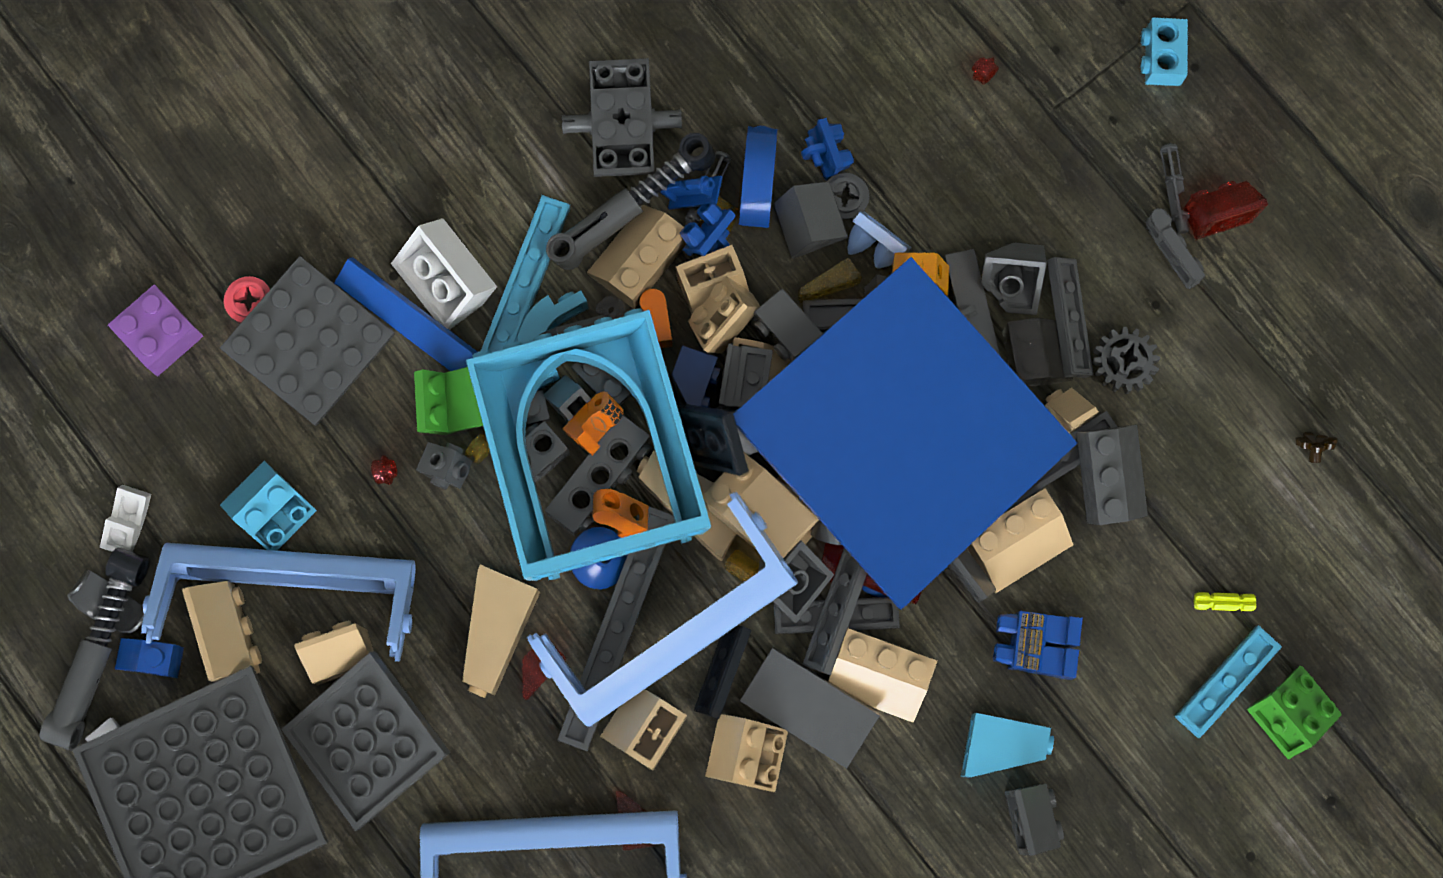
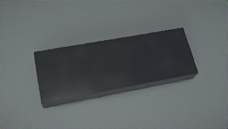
(722, 672)

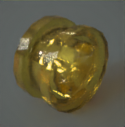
(478, 449)

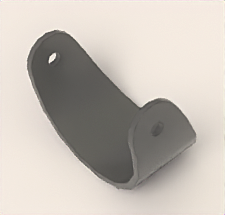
(88, 594)

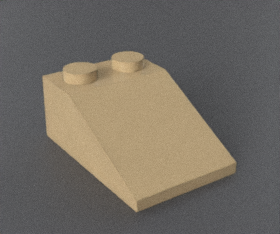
(783, 513)

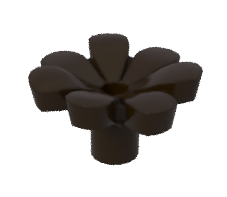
(1316, 445)

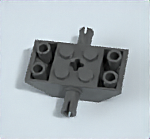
(621, 93)

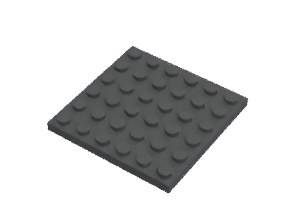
(202, 787)

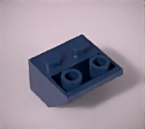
(695, 377)

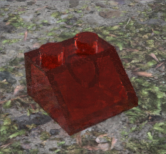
(1224, 208)

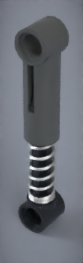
(627, 205)
(66, 722)

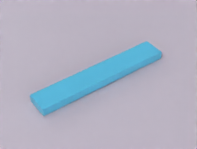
(526, 274)

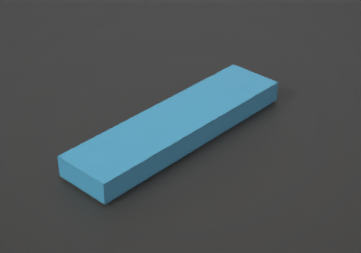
(1228, 681)

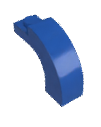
(758, 176)

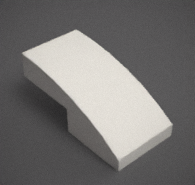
(127, 519)

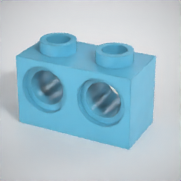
(1171, 52)

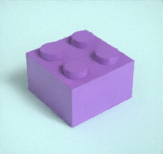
(155, 330)

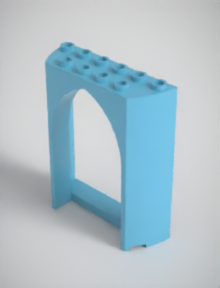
(504, 391)

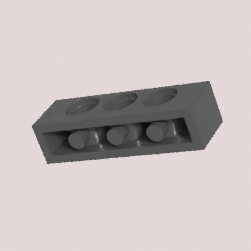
(624, 435)

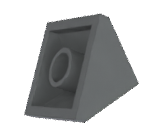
(810, 218)

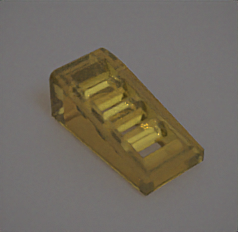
(838, 278)

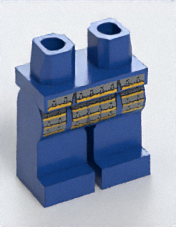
(1029, 640)

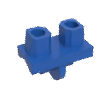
(824, 151)
(711, 234)

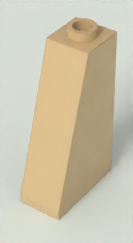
(718, 537)
(496, 626)

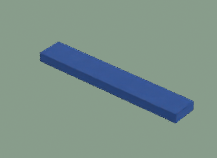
(404, 315)

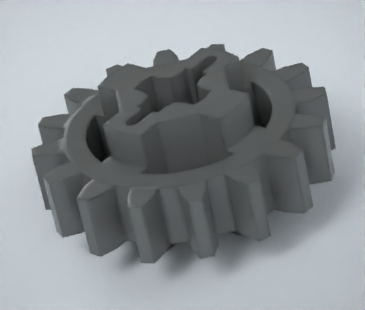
(1114, 355)

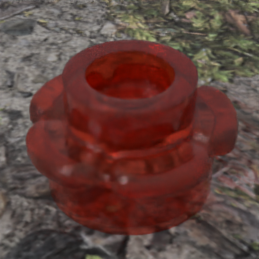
(984, 70)
(384, 470)

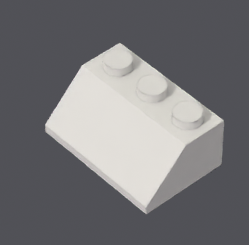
(443, 273)

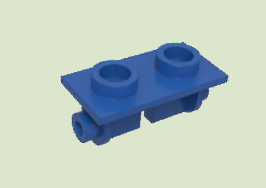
(693, 192)

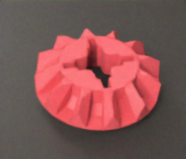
(238, 291)

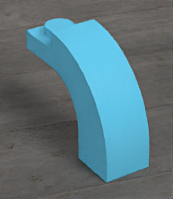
(548, 316)

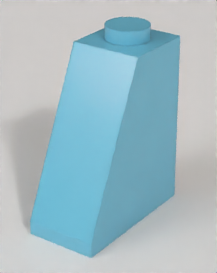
(1003, 744)

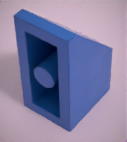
(147, 658)

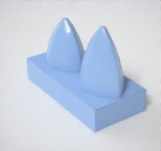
(869, 230)

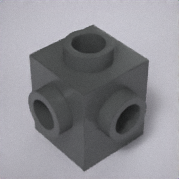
(444, 465)

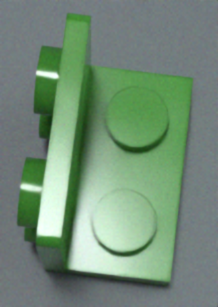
(445, 402)
(1295, 713)

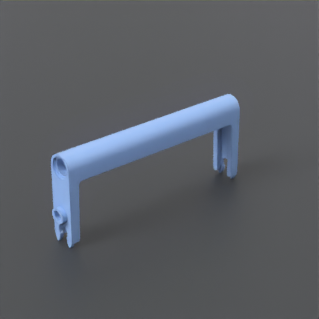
(282, 569)
(682, 643)
(550, 832)

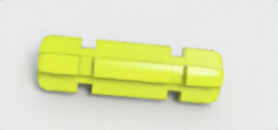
(1224, 601)

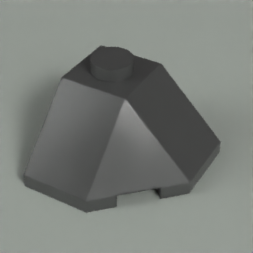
(1015, 276)

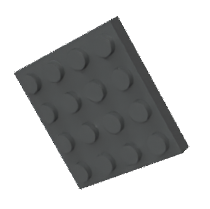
(307, 341)
(365, 740)

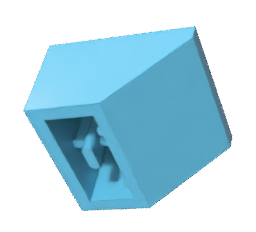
(267, 507)

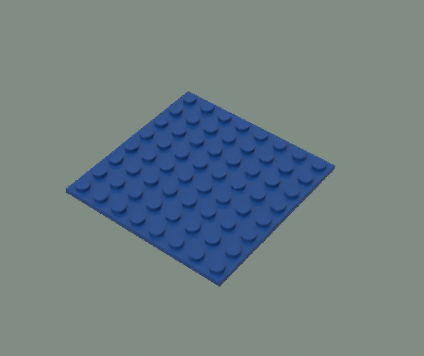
(904, 432)

